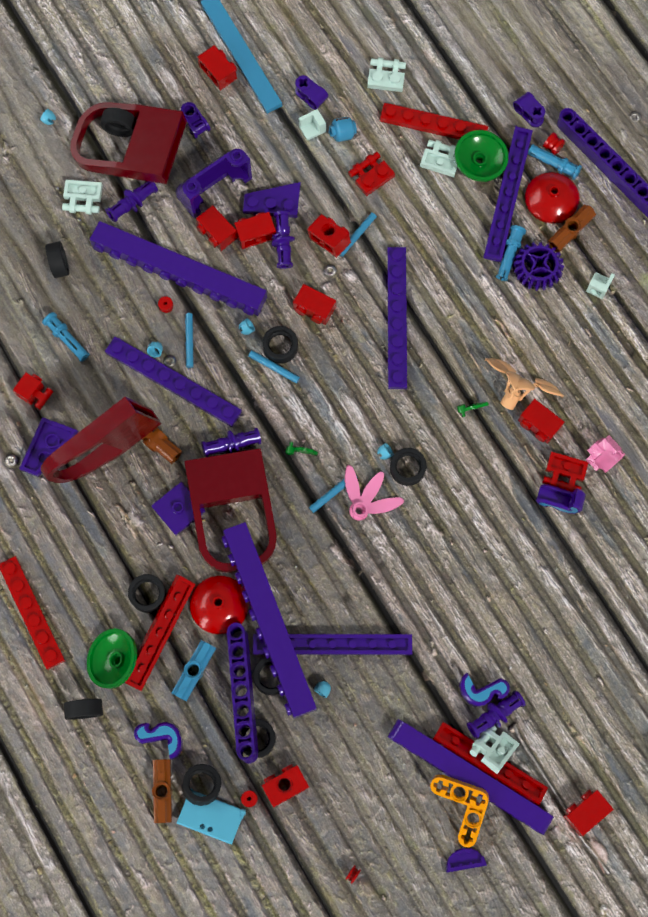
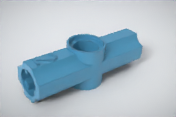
(187, 682)

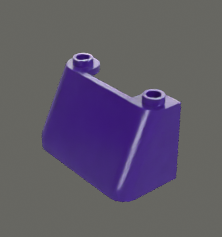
(232, 164)

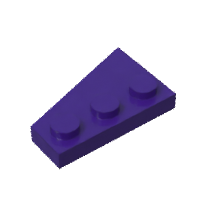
(273, 200)
(46, 440)

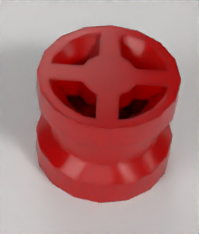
(554, 143)

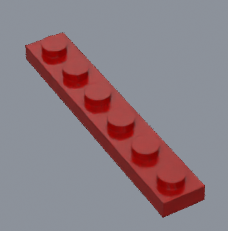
(427, 121)
(31, 613)
(160, 631)
(508, 775)

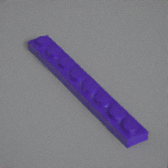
(508, 194)
(397, 318)
(173, 381)
(345, 644)

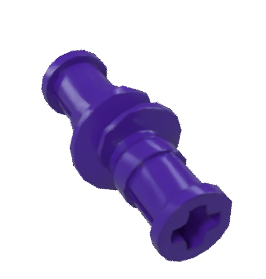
(131, 200)
(282, 240)
(231, 442)
(495, 714)

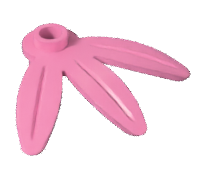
(363, 502)

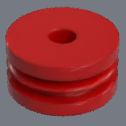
(165, 308)
(244, 798)
(352, 875)

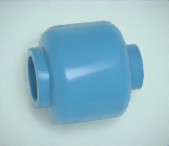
(342, 129)

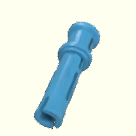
(562, 165)
(512, 244)
(61, 331)

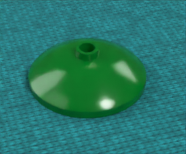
(484, 147)
(111, 658)

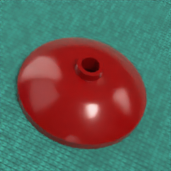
(549, 206)
(218, 618)

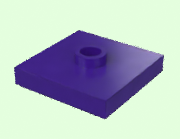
(176, 509)

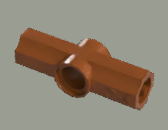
(578, 222)
(159, 443)
(161, 777)

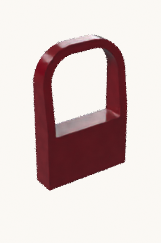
(150, 147)
(118, 431)
(227, 481)

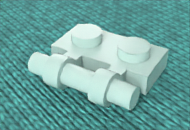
(384, 79)
(437, 161)
(82, 191)
(499, 753)

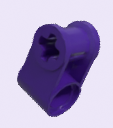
(310, 92)
(530, 109)
(196, 122)

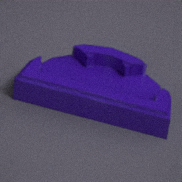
(464, 859)

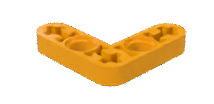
(472, 805)

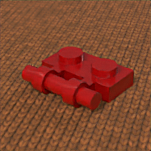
(375, 177)
(567, 467)

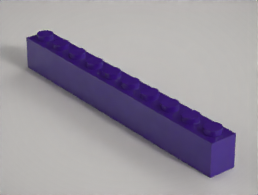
(178, 268)
(269, 621)

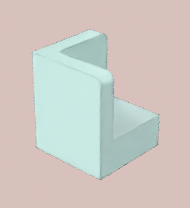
(312, 124)
(599, 285)

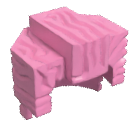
(605, 454)

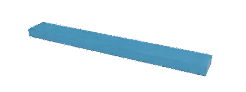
(242, 55)

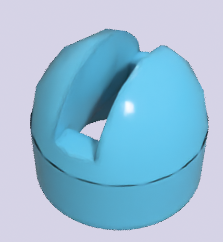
(47, 117)
(247, 327)
(151, 349)
(386, 451)
(323, 688)

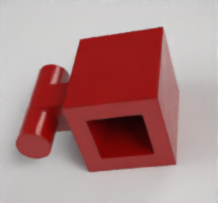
(30, 389)

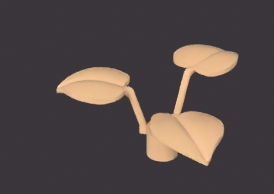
(512, 394)

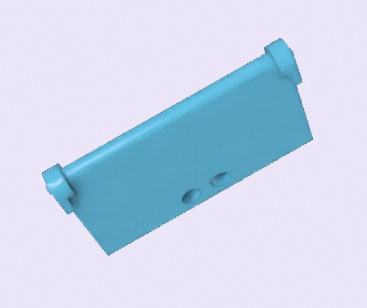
(218, 817)

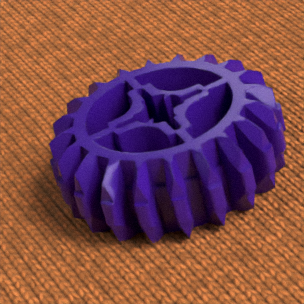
(547, 276)

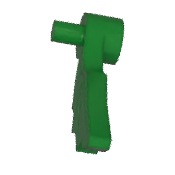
(462, 409)
(290, 450)

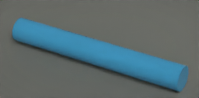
(360, 230)
(189, 339)
(273, 366)
(326, 497)

